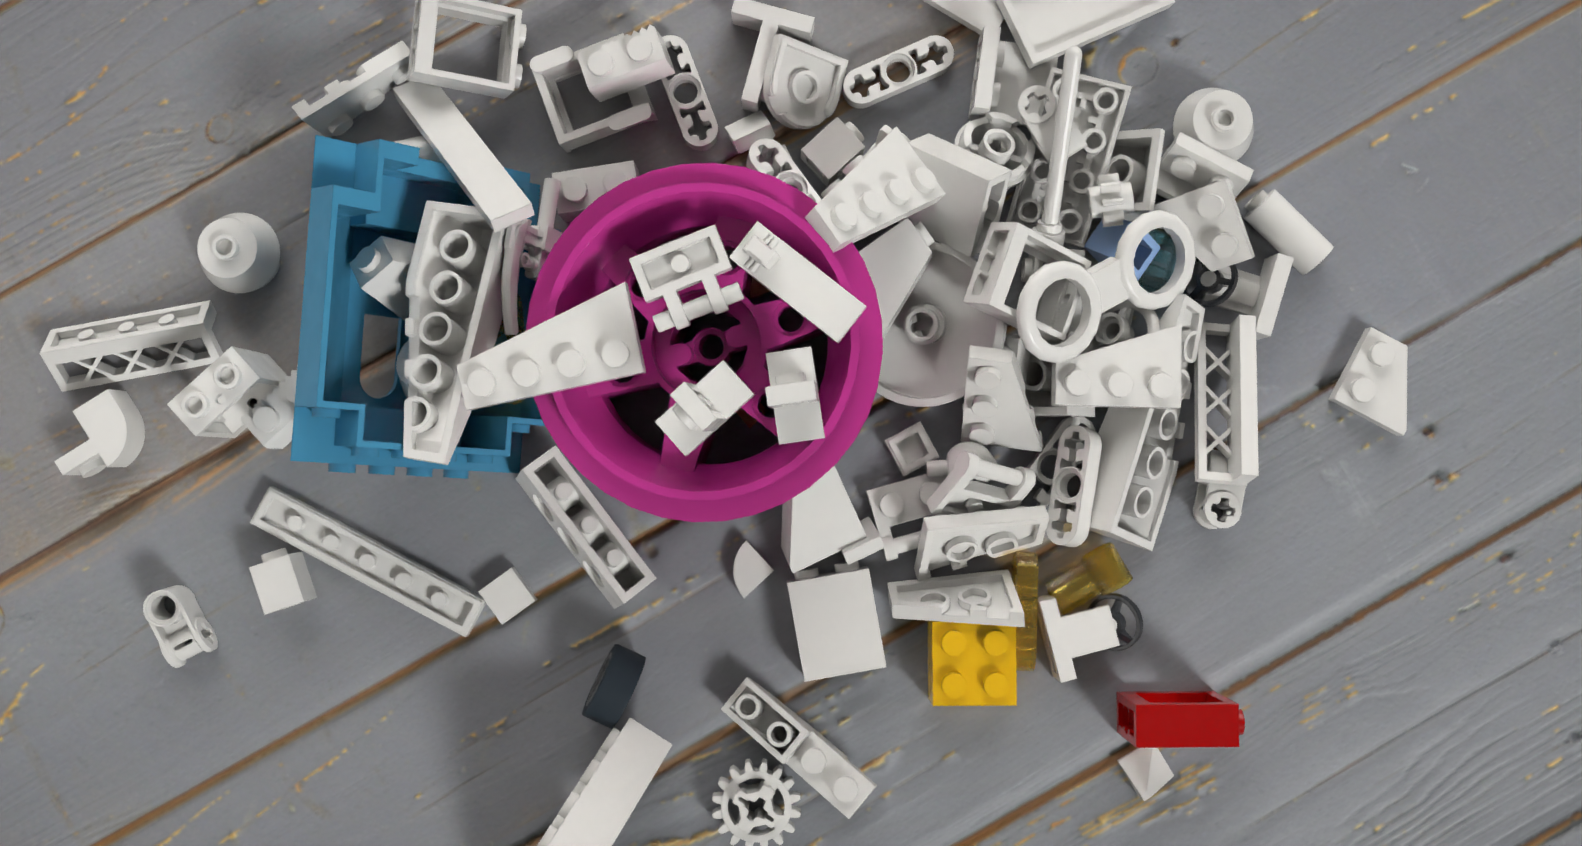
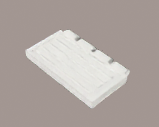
(1051, 26)

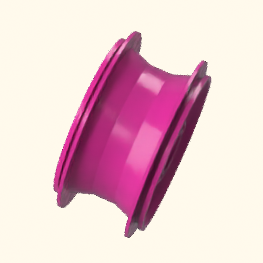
(595, 258)

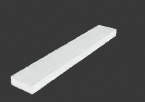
(464, 154)
(368, 561)

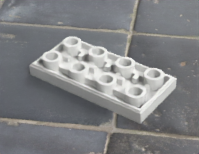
(1098, 117)

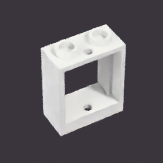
(423, 40)
(997, 268)
(224, 391)

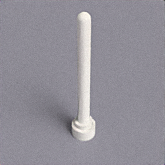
(1049, 224)

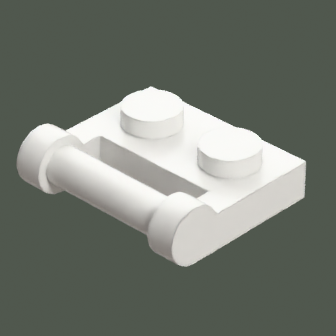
(963, 495)
(900, 504)

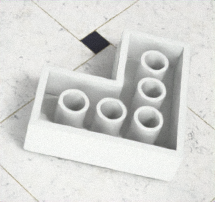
(608, 788)

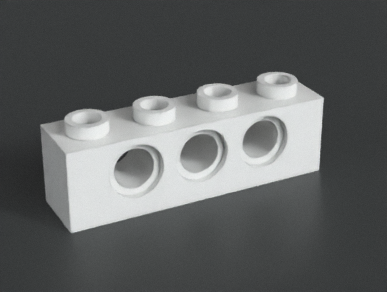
(585, 527)

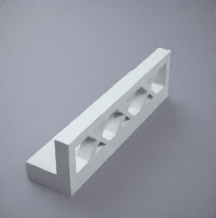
(129, 333)
(1241, 403)

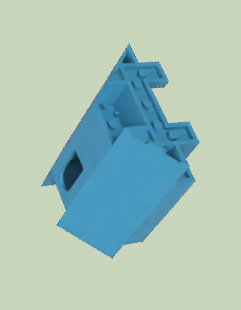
(353, 201)

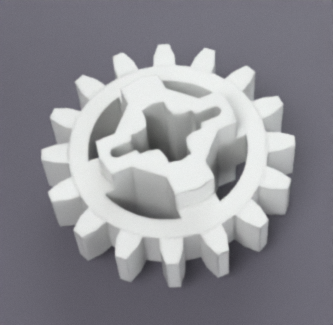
(741, 794)

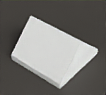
(1138, 161)

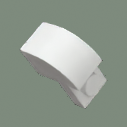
(113, 431)

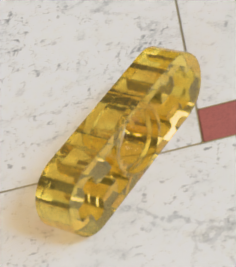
(1026, 584)

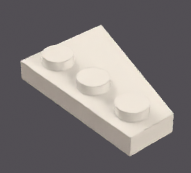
(348, 99)
(963, 536)

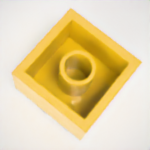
(971, 664)

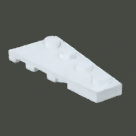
(875, 194)
(566, 352)

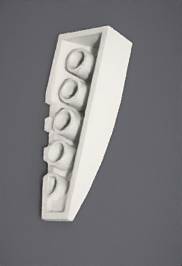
(451, 318)
(1138, 450)

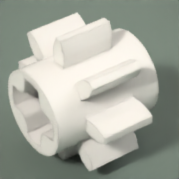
(1110, 200)

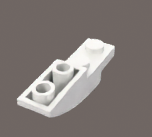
(799, 746)

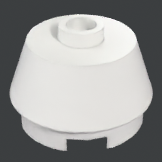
(1217, 120)
(999, 141)
(239, 252)

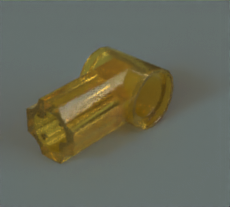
(1097, 573)

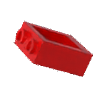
(1179, 719)

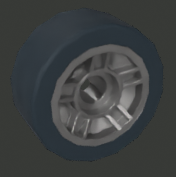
(614, 686)

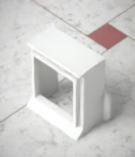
(563, 64)

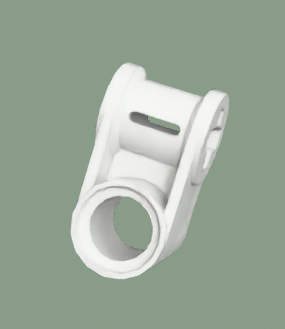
(1043, 126)
(1225, 497)
(176, 629)

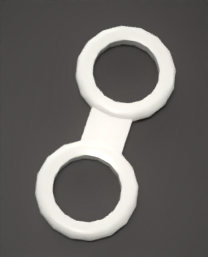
(1105, 286)

